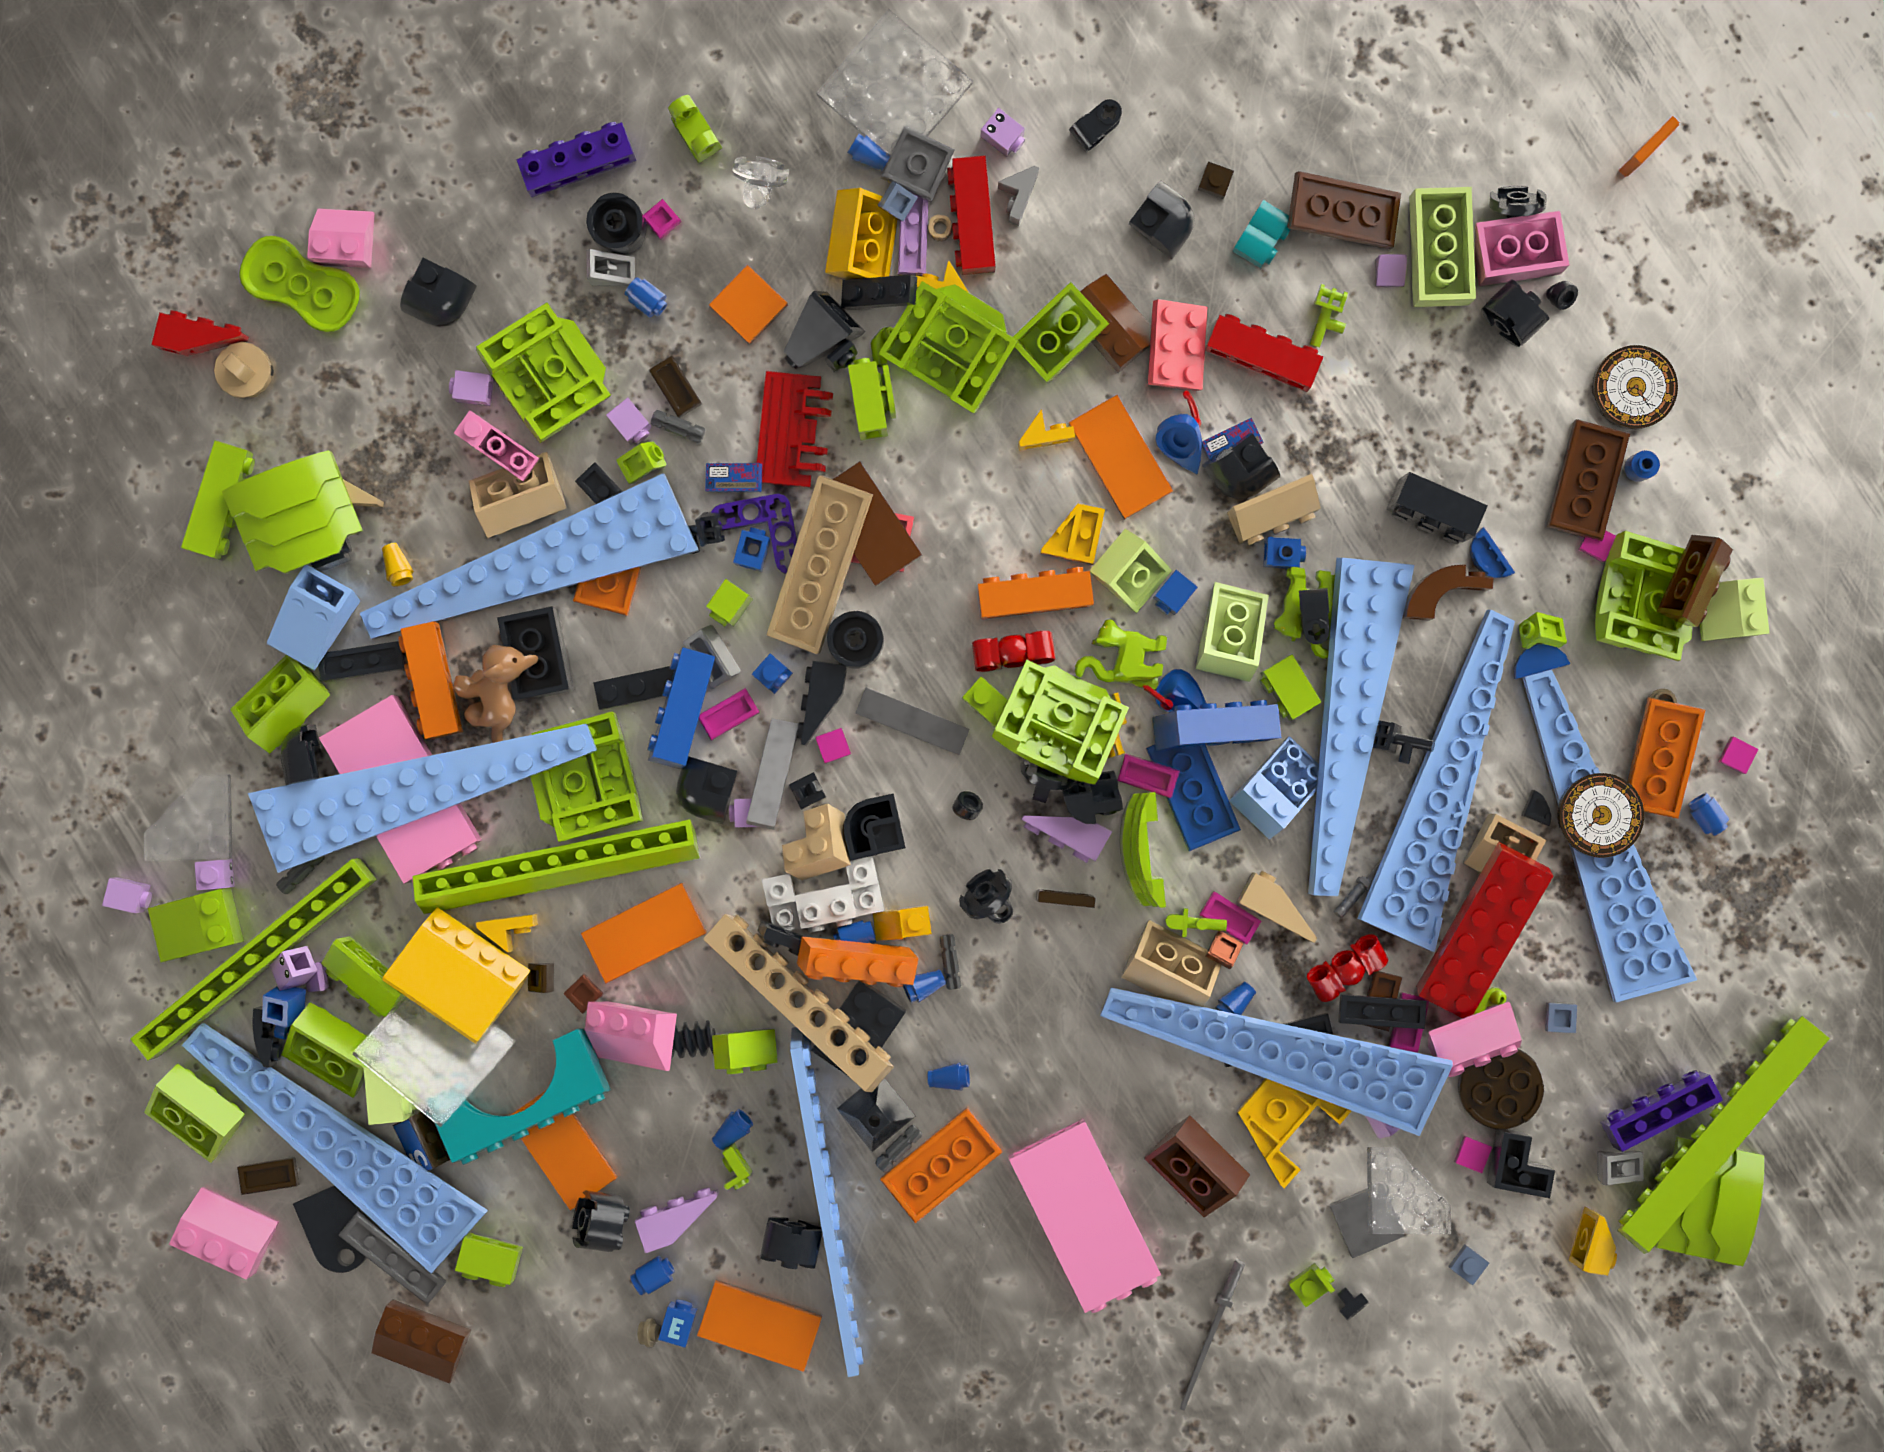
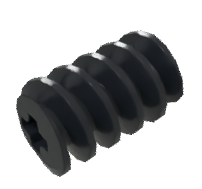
(693, 1040)

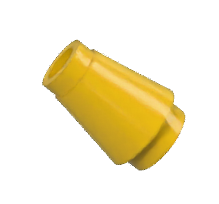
(396, 565)

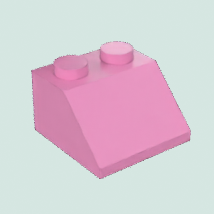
(341, 238)

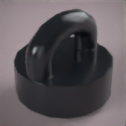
(1562, 294)
(967, 805)

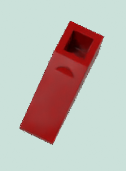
(192, 337)

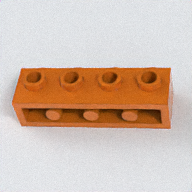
(1035, 594)
(431, 680)
(857, 961)

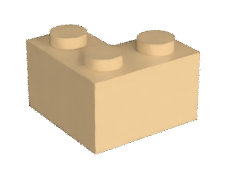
(822, 848)

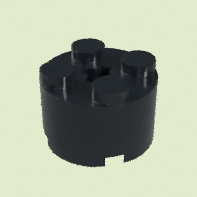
(602, 218)
(1515, 313)
(851, 624)
(599, 1221)
(791, 1242)

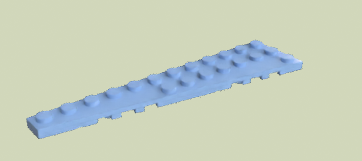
(598, 541)
(1362, 645)
(347, 808)
(1421, 854)
(1625, 913)
(1350, 1073)
(391, 1189)
(825, 1190)

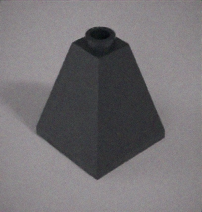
(820, 330)
(882, 1103)

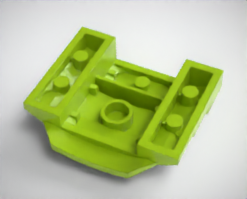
(951, 343)
(545, 371)
(293, 513)
(1631, 593)
(1060, 722)
(593, 790)
(1135, 850)
(1724, 1213)

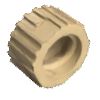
(943, 219)

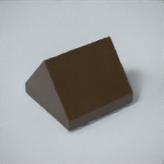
(541, 977)

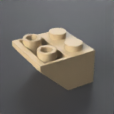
(1501, 830)

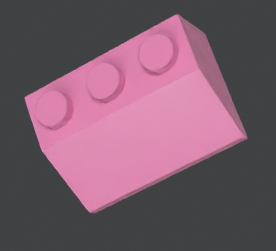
(1520, 248)
(631, 1034)
(1476, 1038)
(224, 1233)

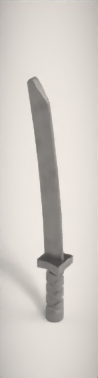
(1354, 895)
(1224, 1300)

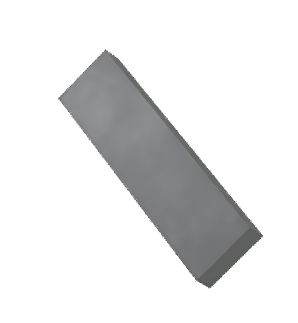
(912, 721)
(772, 774)
(391, 1258)

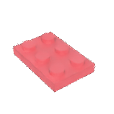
(1177, 345)

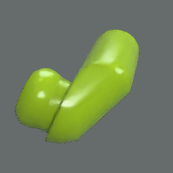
(877, 344)
(1493, 997)

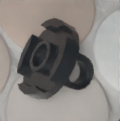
(1517, 201)
(1044, 780)
(986, 895)

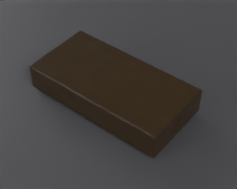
(675, 386)
(268, 1175)

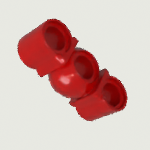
(1013, 651)
(1347, 968)

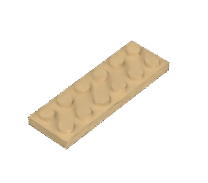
(819, 564)

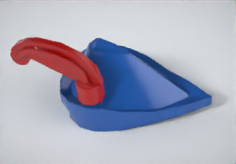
(1181, 437)
(1177, 689)

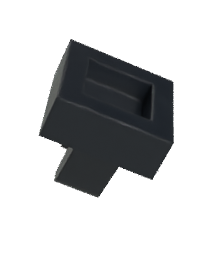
(807, 790)
(1353, 1305)

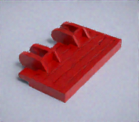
(786, 429)

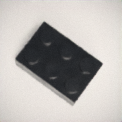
(1436, 508)
(537, 634)
(870, 1012)

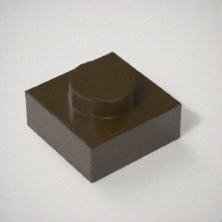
(1215, 180)

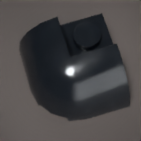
(1164, 219)
(436, 294)
(1242, 469)
(299, 754)
(705, 789)
(1088, 800)
(873, 827)

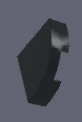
(1537, 809)

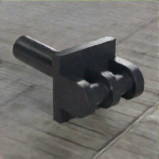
(707, 529)
(1395, 738)

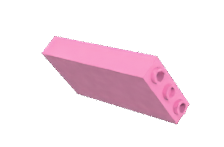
(389, 736)
(1084, 1216)

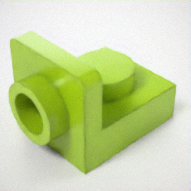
(641, 461)
(1542, 629)
(736, 1162)
(1312, 1284)

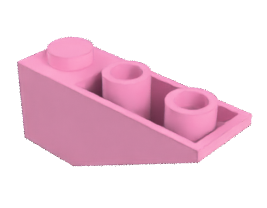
(496, 445)

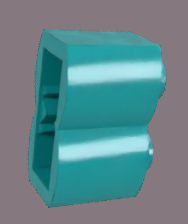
(1262, 234)

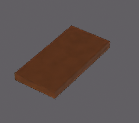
(1344, 210)
(1588, 480)
(883, 541)

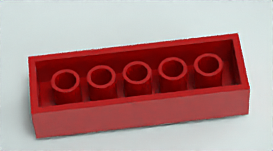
(1484, 931)

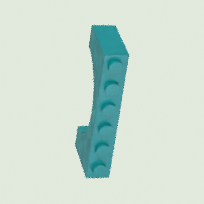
(575, 1081)

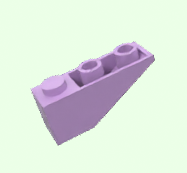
(1083, 838)
(666, 1225)

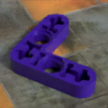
(764, 516)

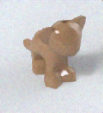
(497, 706)

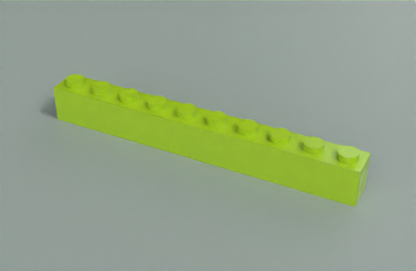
(556, 866)
(253, 959)
(1722, 1135)

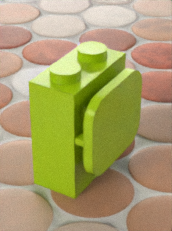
(871, 398)

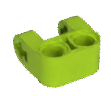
(693, 128)

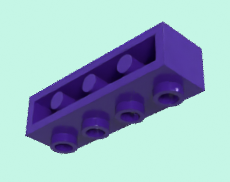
(576, 159)
(1661, 1111)

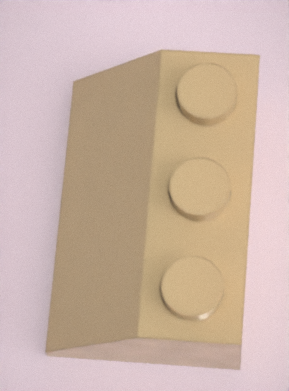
(507, 502)
(1275, 510)
(1171, 966)

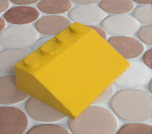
(456, 975)

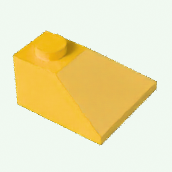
(1593, 1244)

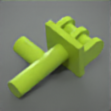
(1324, 321)
(1182, 922)

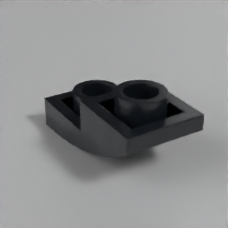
(842, 356)
(266, 1045)

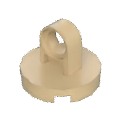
(243, 370)

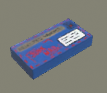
(1229, 437)
(733, 477)

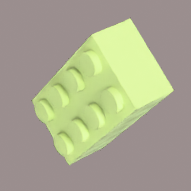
(1442, 247)

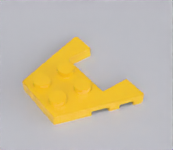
(1274, 1115)

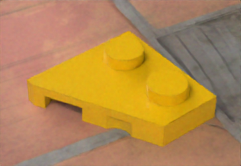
(1077, 535)

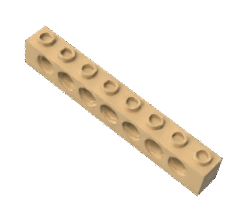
(723, 940)

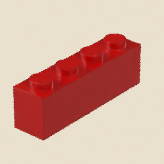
(973, 215)
(1264, 353)

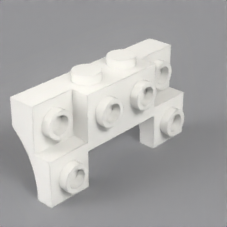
(825, 905)

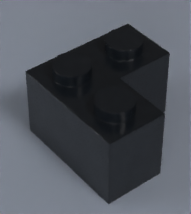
(1511, 1169)

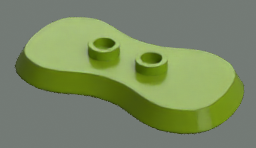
(318, 293)

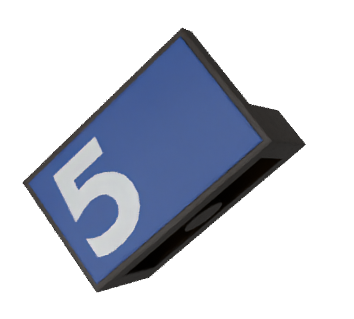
(422, 1141)

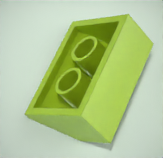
(279, 703)
(362, 974)
(326, 1049)
(194, 1112)

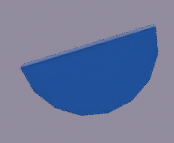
(1488, 557)
(1539, 659)

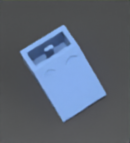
(312, 617)
(1278, 788)

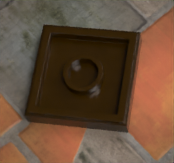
(1065, 898)

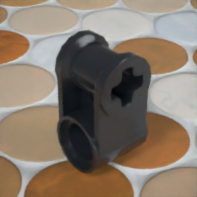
(1093, 127)
(1315, 610)

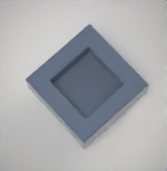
(897, 201)
(1561, 1017)
(1468, 1264)

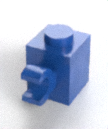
(283, 1008)

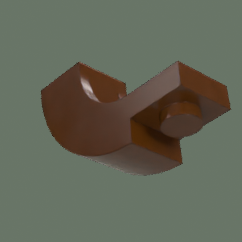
(1428, 591)

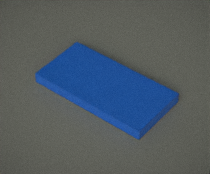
(1198, 796)

